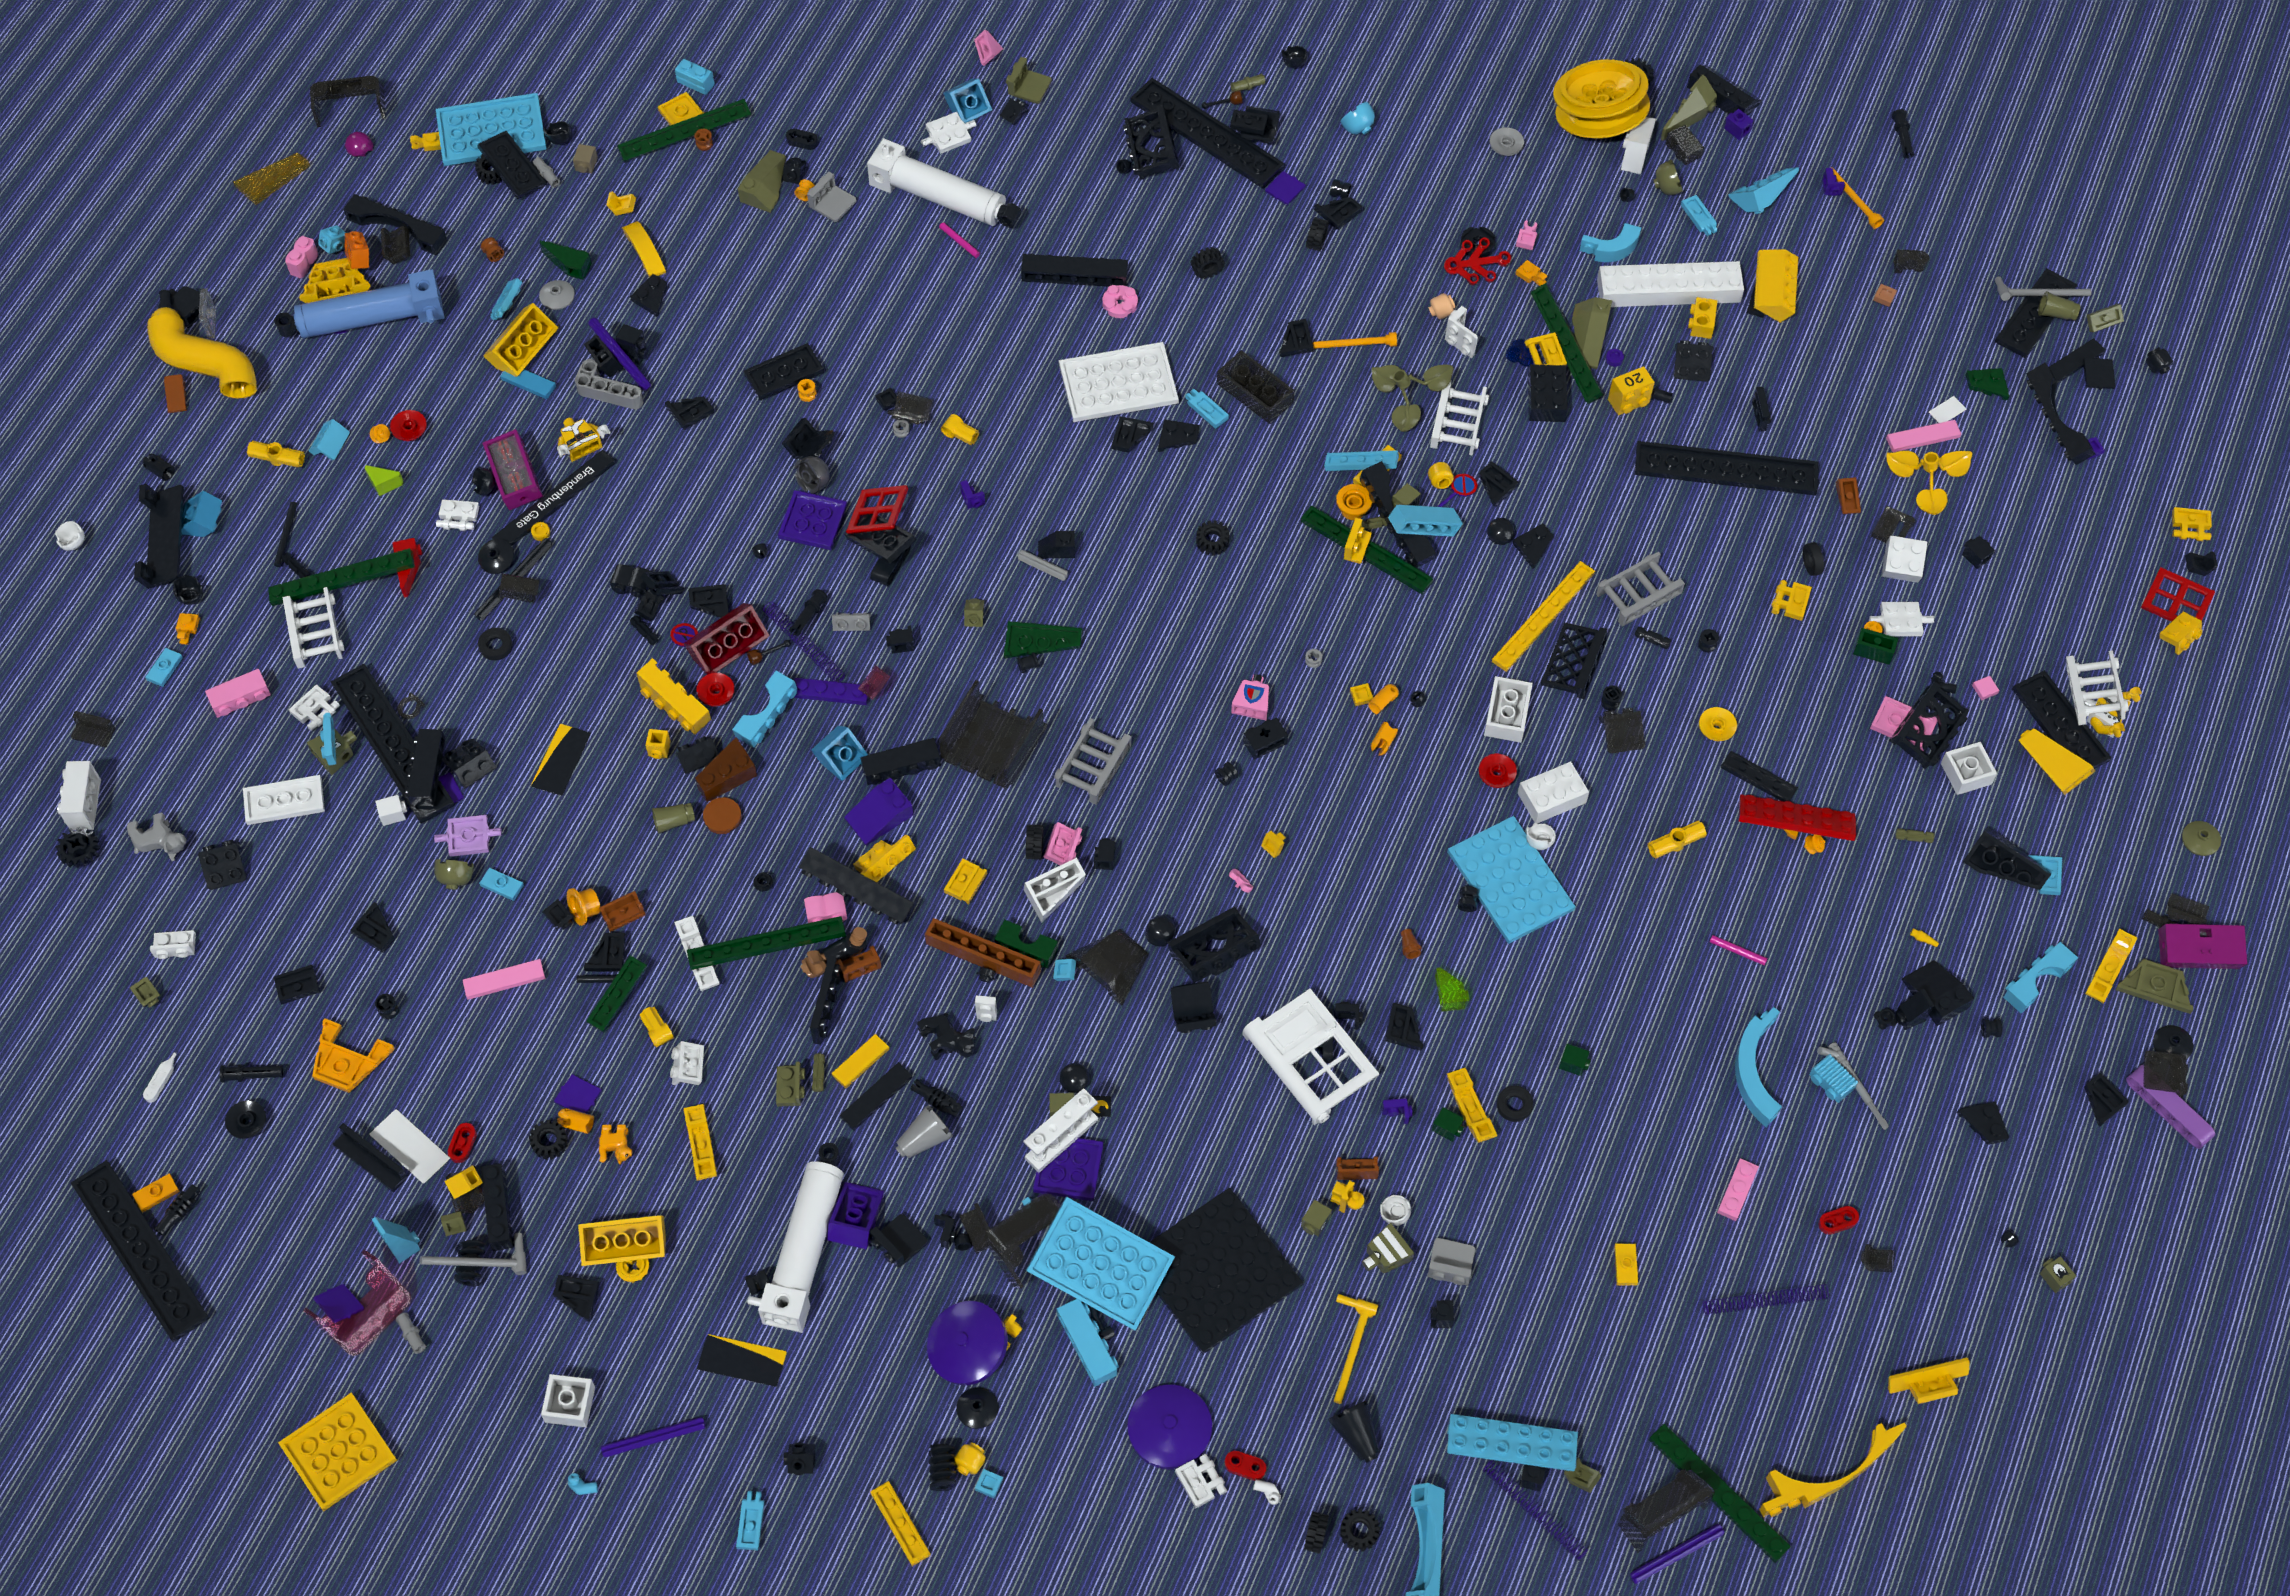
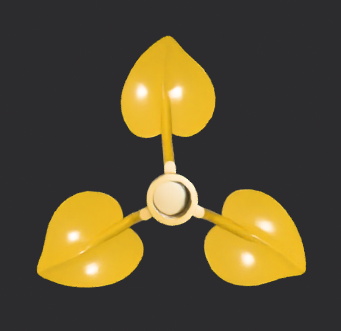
(1955, 463)

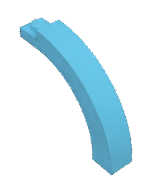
(1748, 1080)

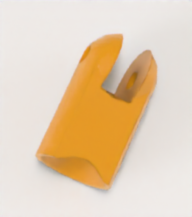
(1383, 697)
(1384, 738)
(575, 1120)

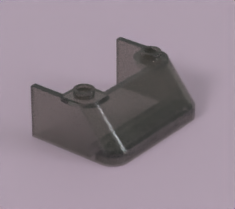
(346, 88)
(1018, 1227)
(1664, 1507)

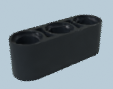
(885, 572)

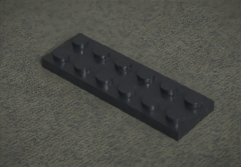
(2025, 325)
(2059, 718)

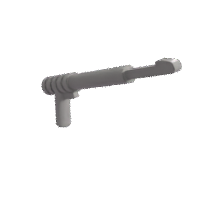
(1834, 1050)

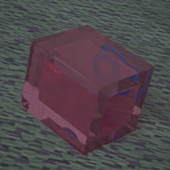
(874, 682)

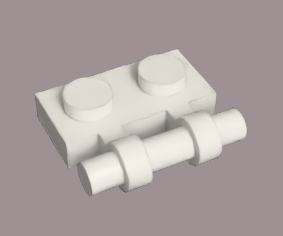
(457, 510)
(310, 704)
(1195, 1484)

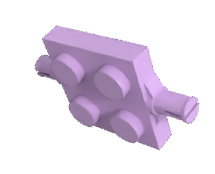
(468, 835)

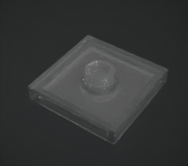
(207, 313)

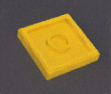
(679, 109)

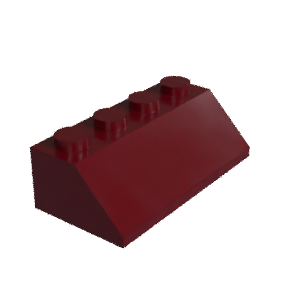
(726, 639)

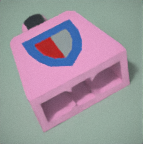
(1252, 699)

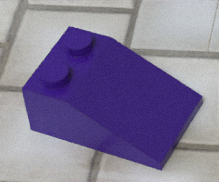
(879, 812)
(855, 1215)

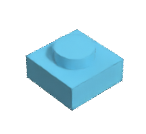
(1064, 969)
(988, 1483)

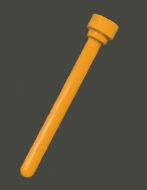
(1874, 219)
(1390, 339)

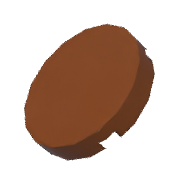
(722, 815)

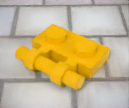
(2191, 518)
(1797, 602)

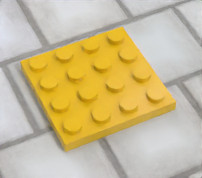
(337, 1451)

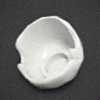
(70, 536)
(1540, 836)
(1395, 1210)

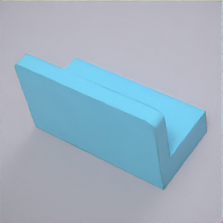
(329, 439)

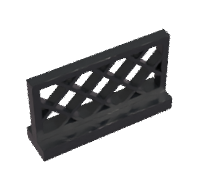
(1590, 660)

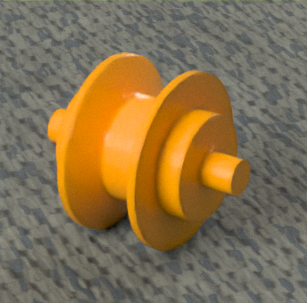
(379, 433)
(1814, 844)

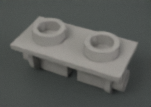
(851, 622)

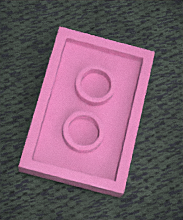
(1892, 714)

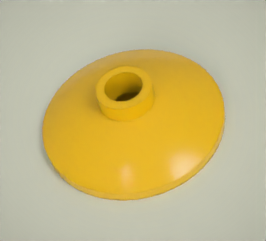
(1717, 717)

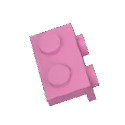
(1062, 844)

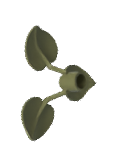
(1388, 376)

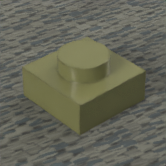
(453, 1223)

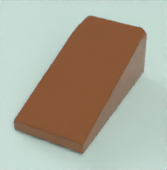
(175, 393)
(1848, 495)

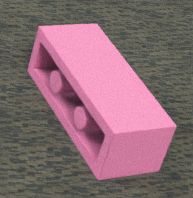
(238, 693)

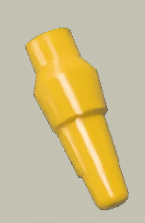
(1923, 937)

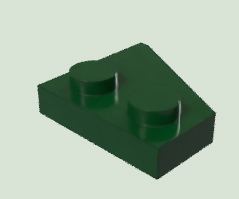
(1988, 382)

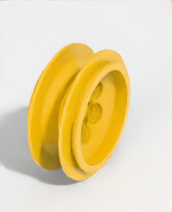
(1601, 98)

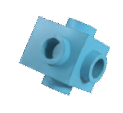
(332, 239)

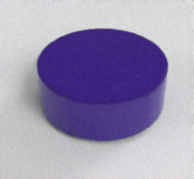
(1614, 357)

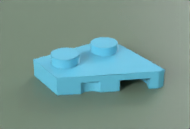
(2054, 866)

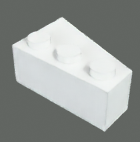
(1636, 145)
(1054, 887)

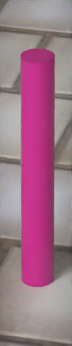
(959, 240)
(1738, 950)

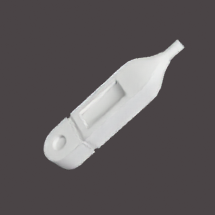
(159, 1080)

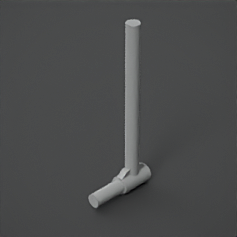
(2006, 292)
(517, 1261)

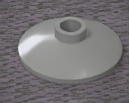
(1506, 141)
(556, 300)

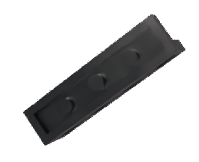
(370, 1158)

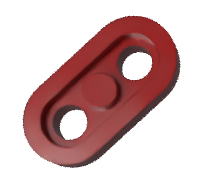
(461, 1143)
(1837, 1220)
(1245, 1464)

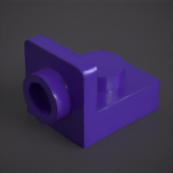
(1830, 185)
(971, 498)
(1396, 1107)

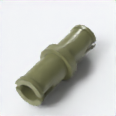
(1247, 83)

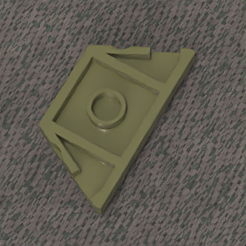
(2158, 985)

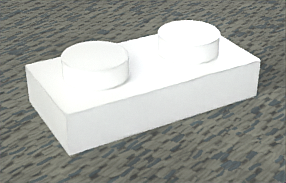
(986, 1008)

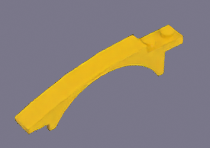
(1791, 1491)

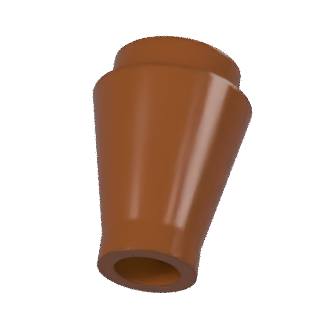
(1410, 945)

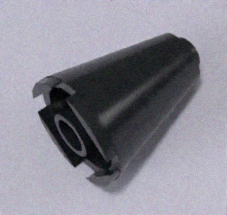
(1357, 1431)

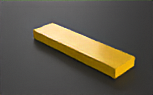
(900, 1523)

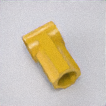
(957, 428)
(657, 1029)

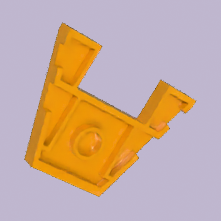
(344, 1067)

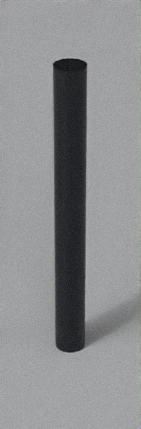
(285, 534)

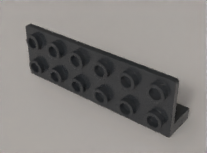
(164, 536)

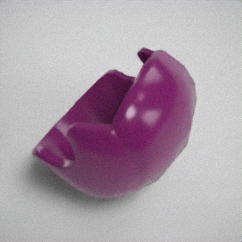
(358, 144)

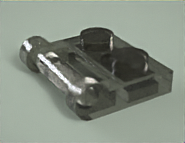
(1888, 522)

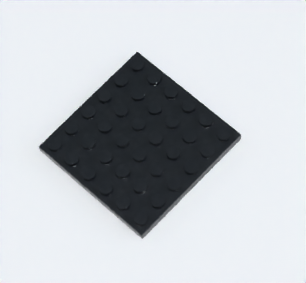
(1221, 1271)

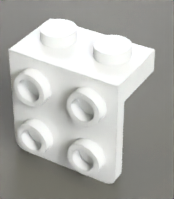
(1459, 335)

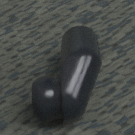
(1946, 687)

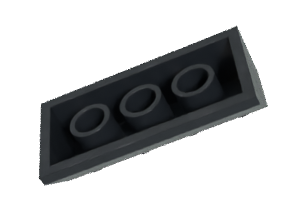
(1729, 94)

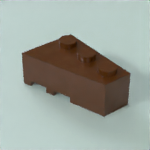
(725, 771)

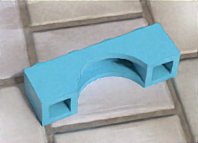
(753, 727)
(2055, 962)

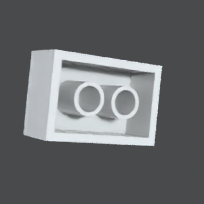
(1508, 709)
(1553, 792)
(79, 795)

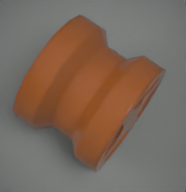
(703, 139)

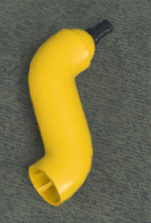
(199, 354)

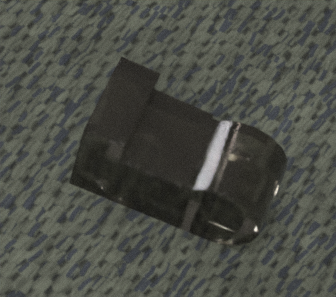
(1910, 260)

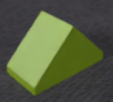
(383, 479)

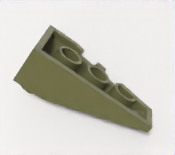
(1693, 109)
(763, 182)
(1590, 325)

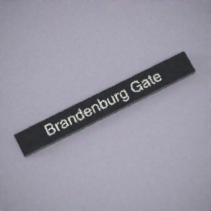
(556, 498)

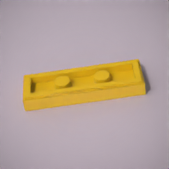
(860, 1061)

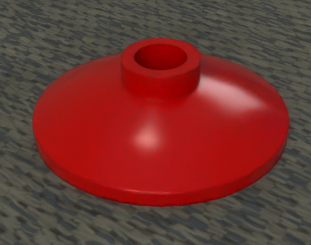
(408, 419)
(712, 683)
(1497, 763)

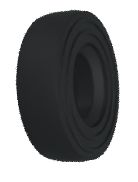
(1813, 559)
(495, 633)
(1514, 1115)

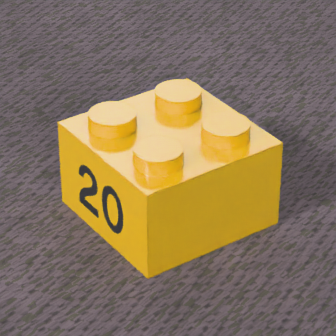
(1631, 391)

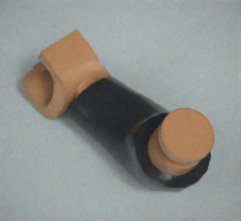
(846, 947)

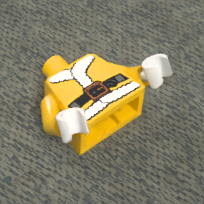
(580, 438)

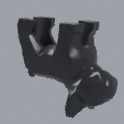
(948, 1038)

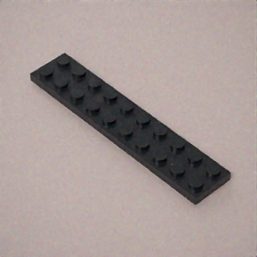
(1209, 133)
(1726, 468)
(385, 734)
(140, 1251)

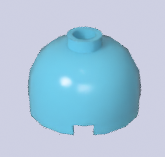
(1359, 120)

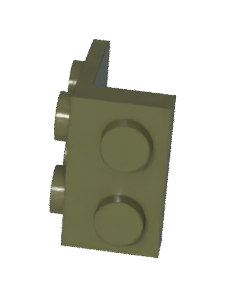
(1026, 83)

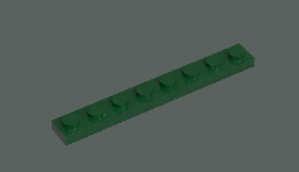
(683, 130)
(1574, 357)
(1374, 554)
(342, 576)
(766, 943)
(1725, 1498)

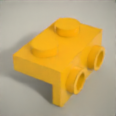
(2182, 632)

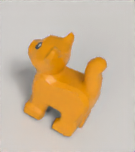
(614, 1141)

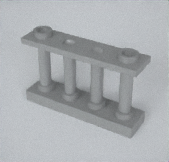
(1642, 605)
(1103, 775)

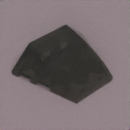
(1112, 962)

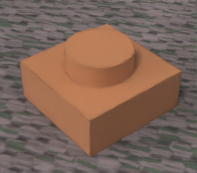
(1885, 295)

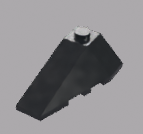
(2001, 858)

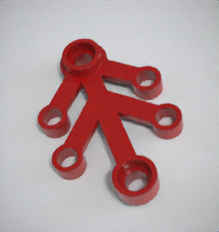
(1475, 262)

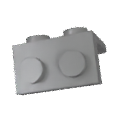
(830, 199)
(1451, 1261)

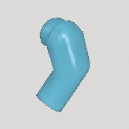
(580, 1486)

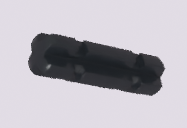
(295, 565)
(644, 630)
(1652, 637)

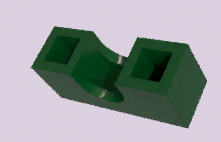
(1042, 949)

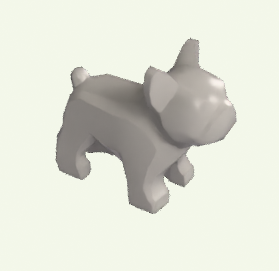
(156, 837)

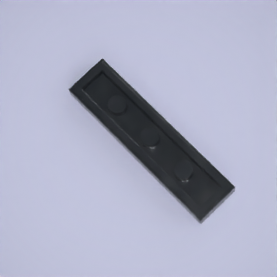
(2074, 360)
(1759, 777)
(876, 1096)

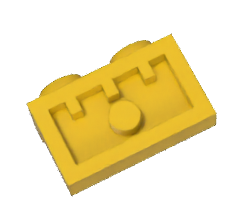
(1357, 542)

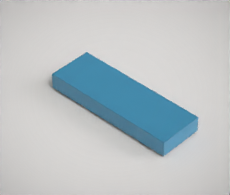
(531, 383)

